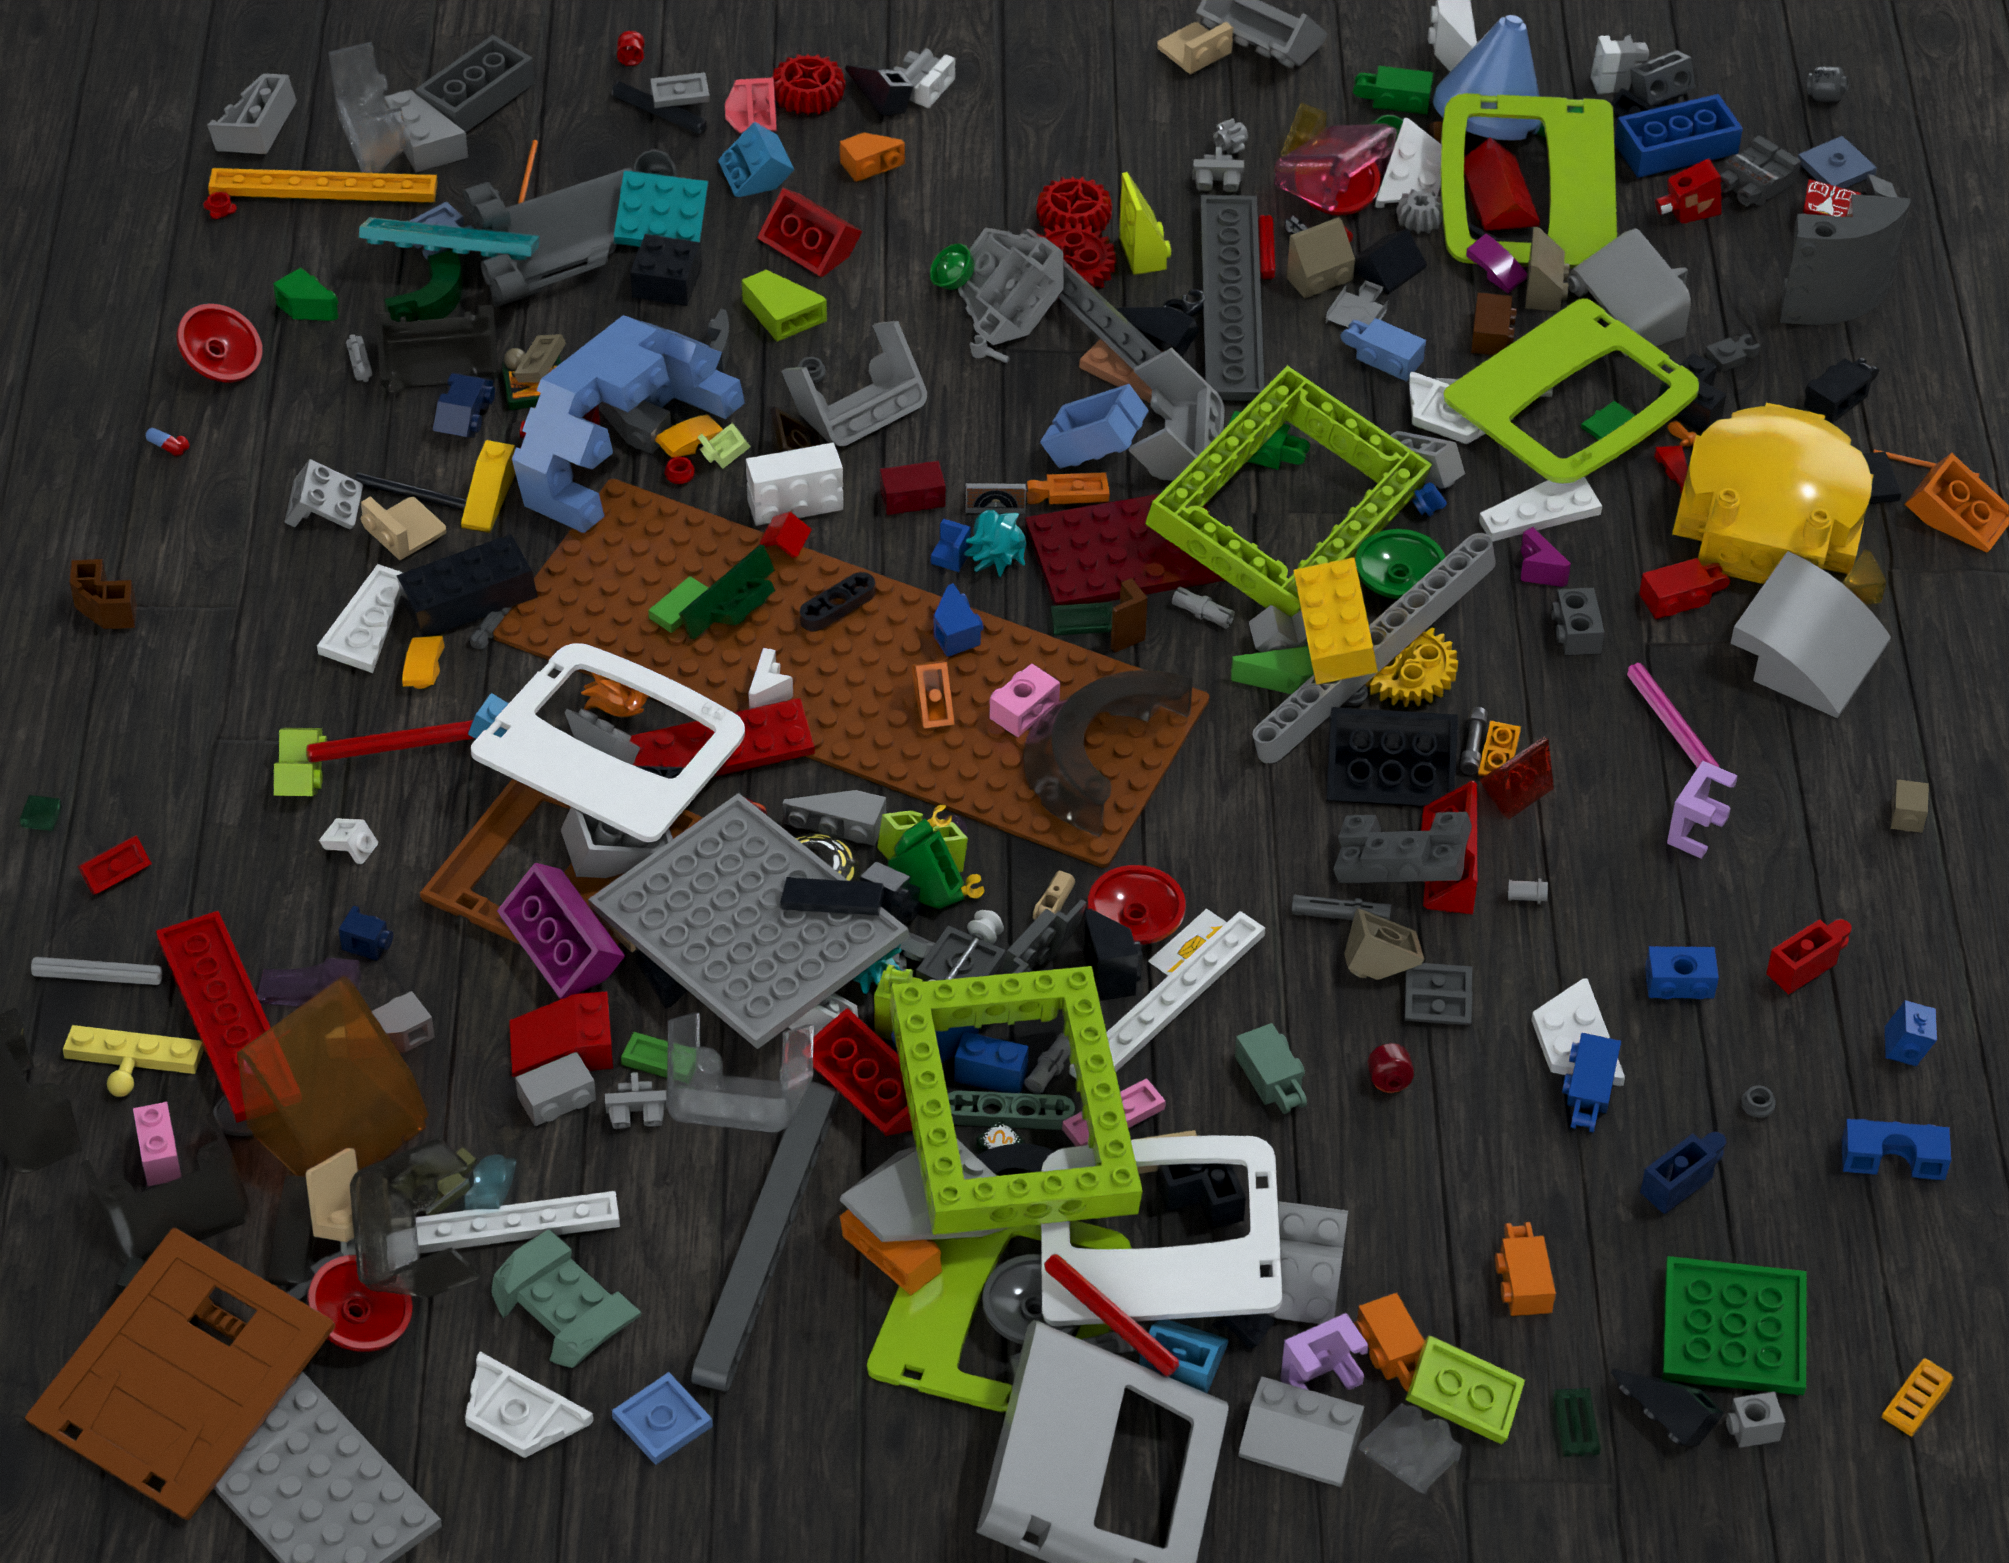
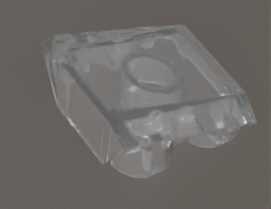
(1412, 1447)

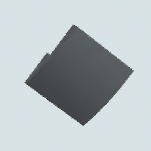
(1438, 994)

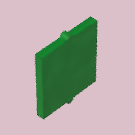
(1607, 420)

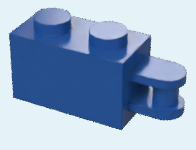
(1592, 1077)

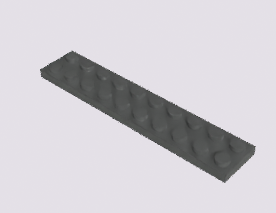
(1232, 296)

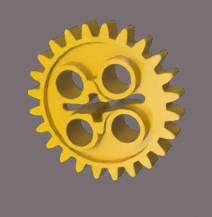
(1417, 671)

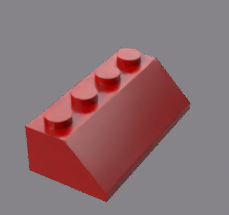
(863, 1071)

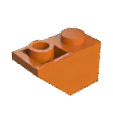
(870, 155)

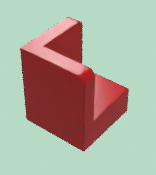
(787, 533)

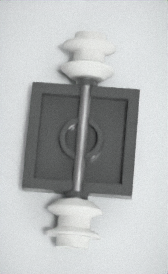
(963, 954)

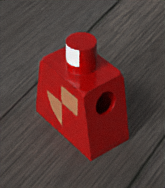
(1693, 193)

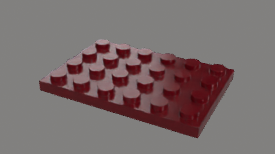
(1100, 545)

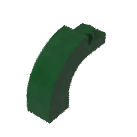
(437, 297)

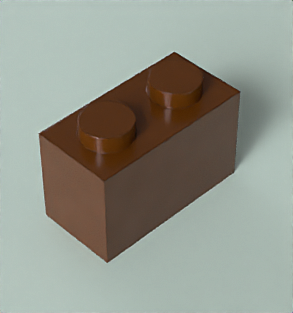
(1492, 323)

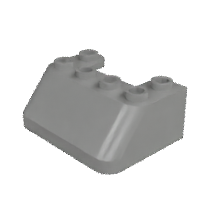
(1266, 28)

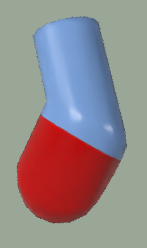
(167, 442)

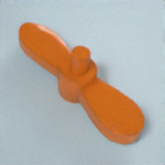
(1679, 431)

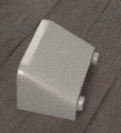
(1635, 288)

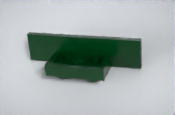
(732, 595)

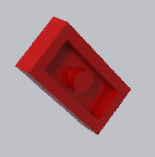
(114, 865)

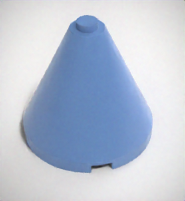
(1494, 67)

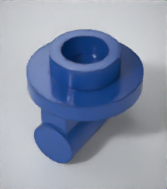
(1428, 499)

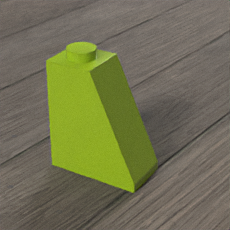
(782, 304)

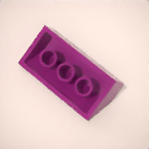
(560, 931)

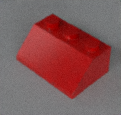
(808, 233)

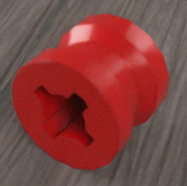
(630, 48)

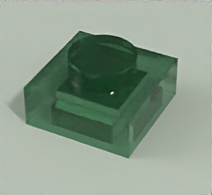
(40, 812)

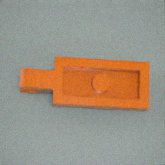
(1069, 489)

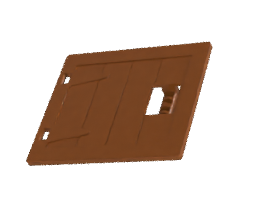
(168, 1394)

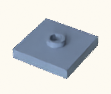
(1837, 163)

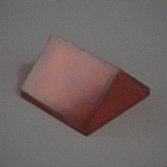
(1521, 779)

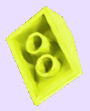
(1140, 231)

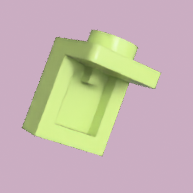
(724, 446)

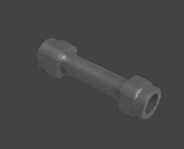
(1471, 757)

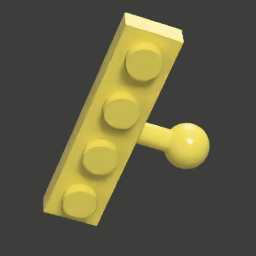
(131, 1051)

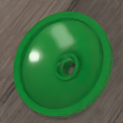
(1396, 561)

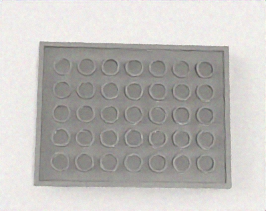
(717, 925)

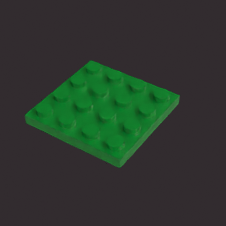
(1735, 1325)

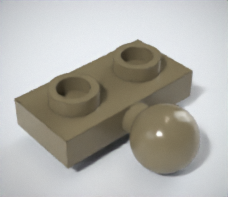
(537, 360)

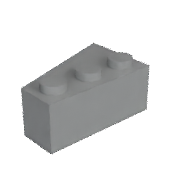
(256, 118)
(432, 135)

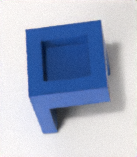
(951, 546)

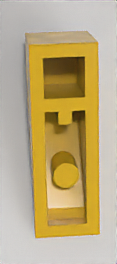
(489, 486)

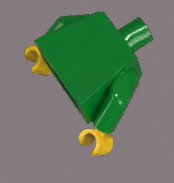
(929, 864)

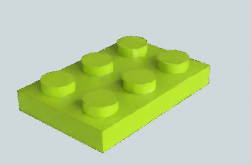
(1465, 1389)

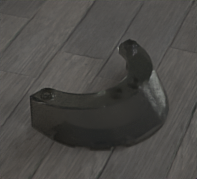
(1055, 749)

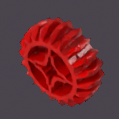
(808, 84)
(1074, 203)

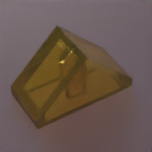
(1306, 125)
(1866, 579)

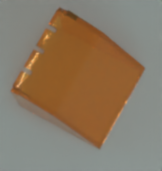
(329, 1084)

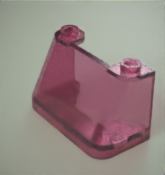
(1330, 158)

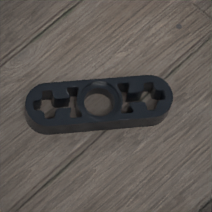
(831, 612)

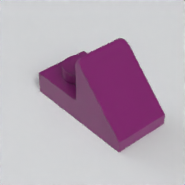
(1542, 561)

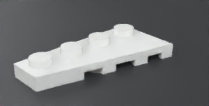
(364, 623)

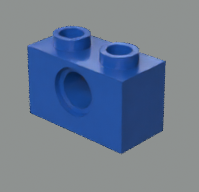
(1681, 972)

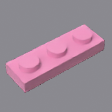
(1139, 1103)

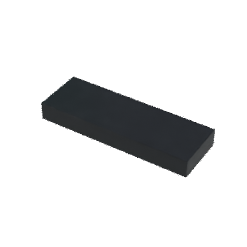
(832, 896)

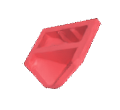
(751, 102)

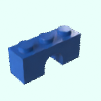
(1923, 1147)

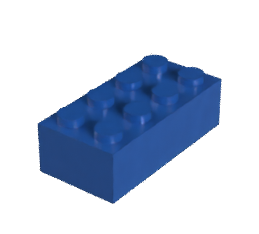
(1678, 135)

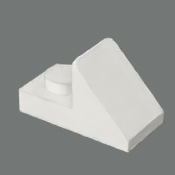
(768, 683)

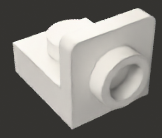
(350, 836)

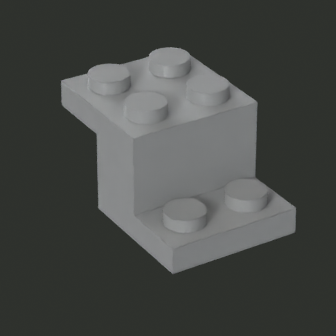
(1310, 1261)

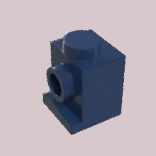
(364, 935)

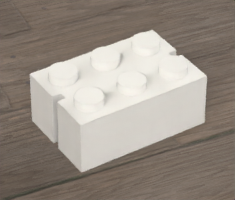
(795, 481)

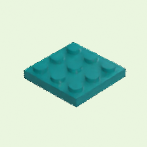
(659, 207)

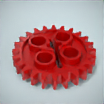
(1085, 252)

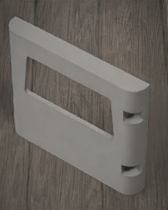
(1060, 1445)

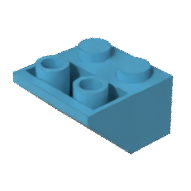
(755, 162)
(1195, 1349)

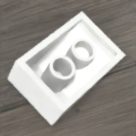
(1452, 31)

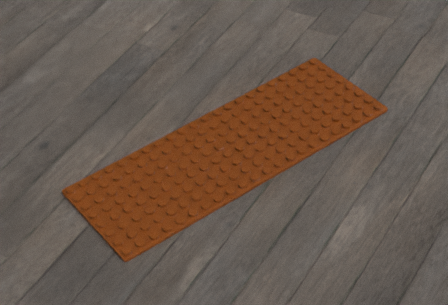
(849, 674)

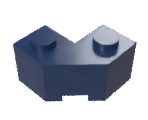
(460, 408)

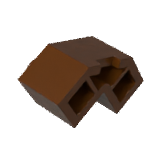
(103, 601)

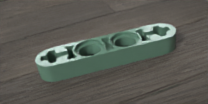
(1009, 1104)

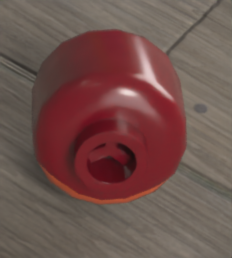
(1390, 1068)

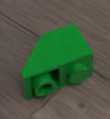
(305, 297)

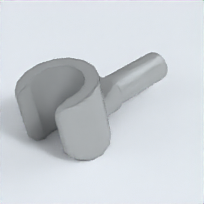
(981, 350)

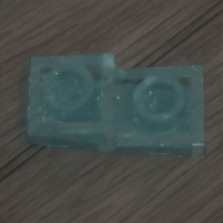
(491, 1183)

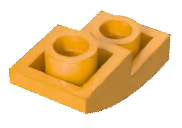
(683, 437)
(422, 662)
(1499, 746)

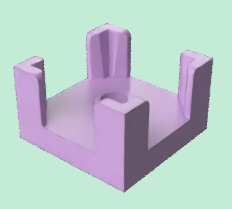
(1696, 807)
(1324, 1350)

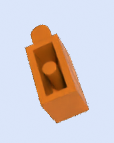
(1525, 1272)
(1390, 1337)

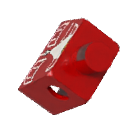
(1827, 199)

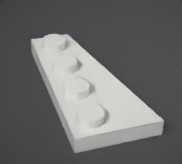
(1541, 508)

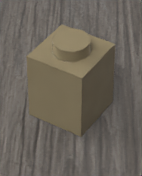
(1909, 806)

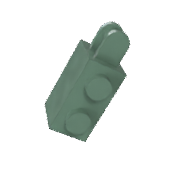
(1271, 1067)

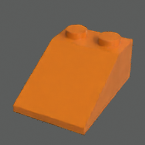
(1960, 504)

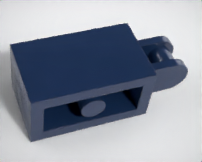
(1682, 1170)

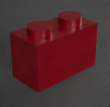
(912, 487)

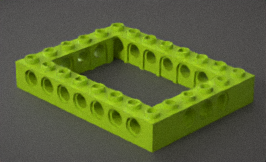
(1291, 398)
(1025, 1198)

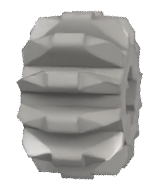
(1419, 211)

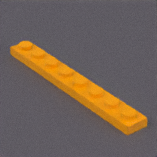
(323, 185)

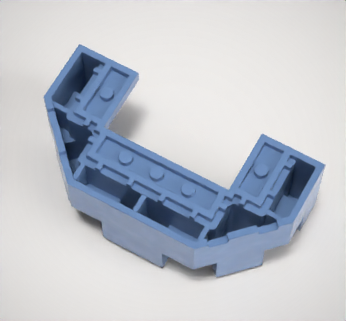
(616, 367)

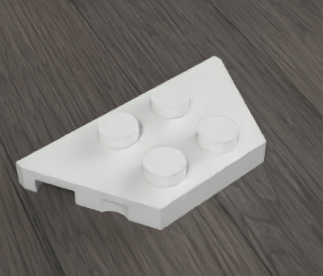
(1412, 165)
(1434, 415)
(1561, 1024)
(519, 1410)

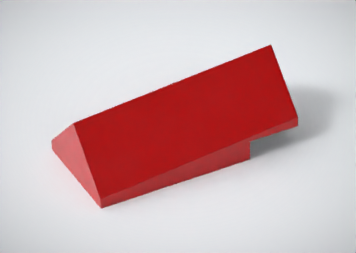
(1498, 188)
(1457, 894)

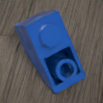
(955, 623)

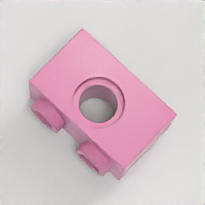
(1024, 699)
(157, 1143)

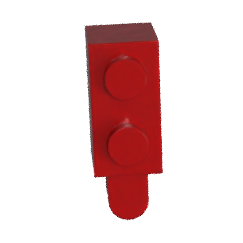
(1681, 587)
(1807, 954)

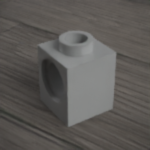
(1763, 1409)

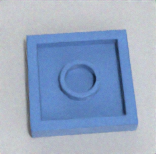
(662, 1418)

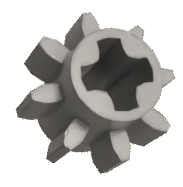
(1230, 136)

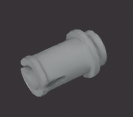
(1528, 890)

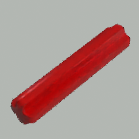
(1266, 247)

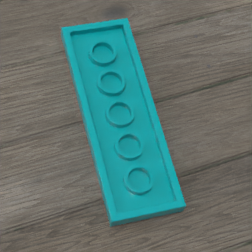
(458, 238)

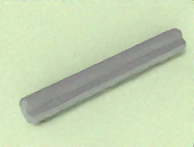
(96, 970)

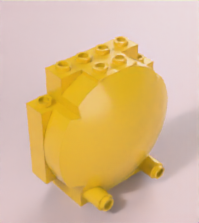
(1771, 487)

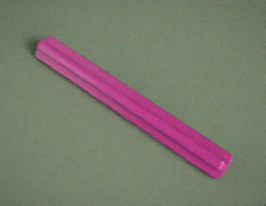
(1669, 715)

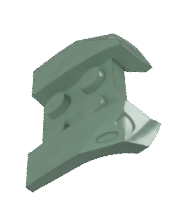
(560, 1298)

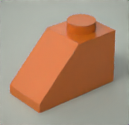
(933, 693)

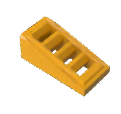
(1931, 1380)

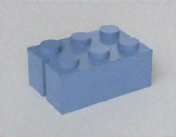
(1094, 426)

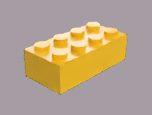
(1335, 621)

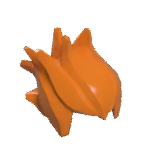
(613, 697)

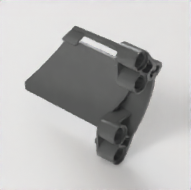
(572, 229)

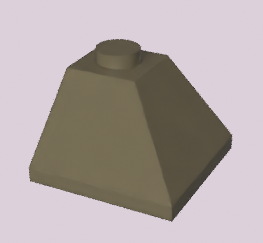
(1380, 947)

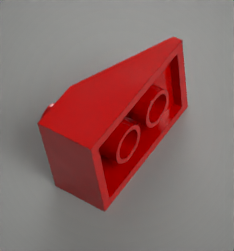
(562, 1028)

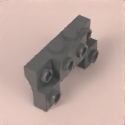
(1402, 855)

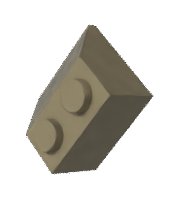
(1320, 258)
(1546, 273)

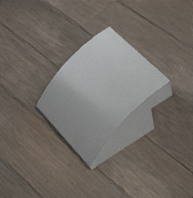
(1810, 636)

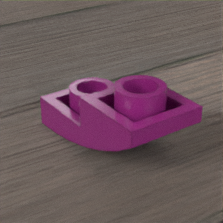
(1500, 264)

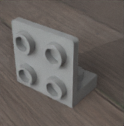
(325, 494)

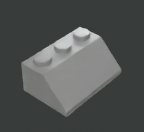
(1301, 1431)

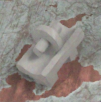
(1217, 168)
(636, 1097)

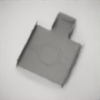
(1361, 308)

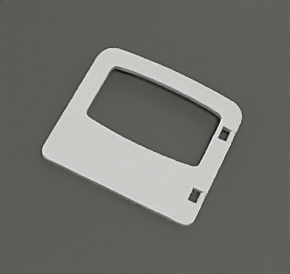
(589, 778)
(1177, 1279)

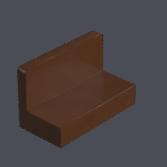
(1129, 617)

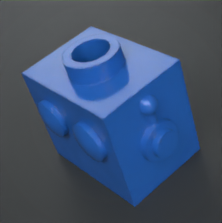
(1910, 1033)

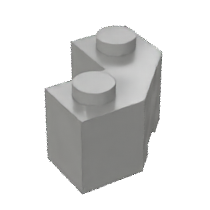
(1277, 630)

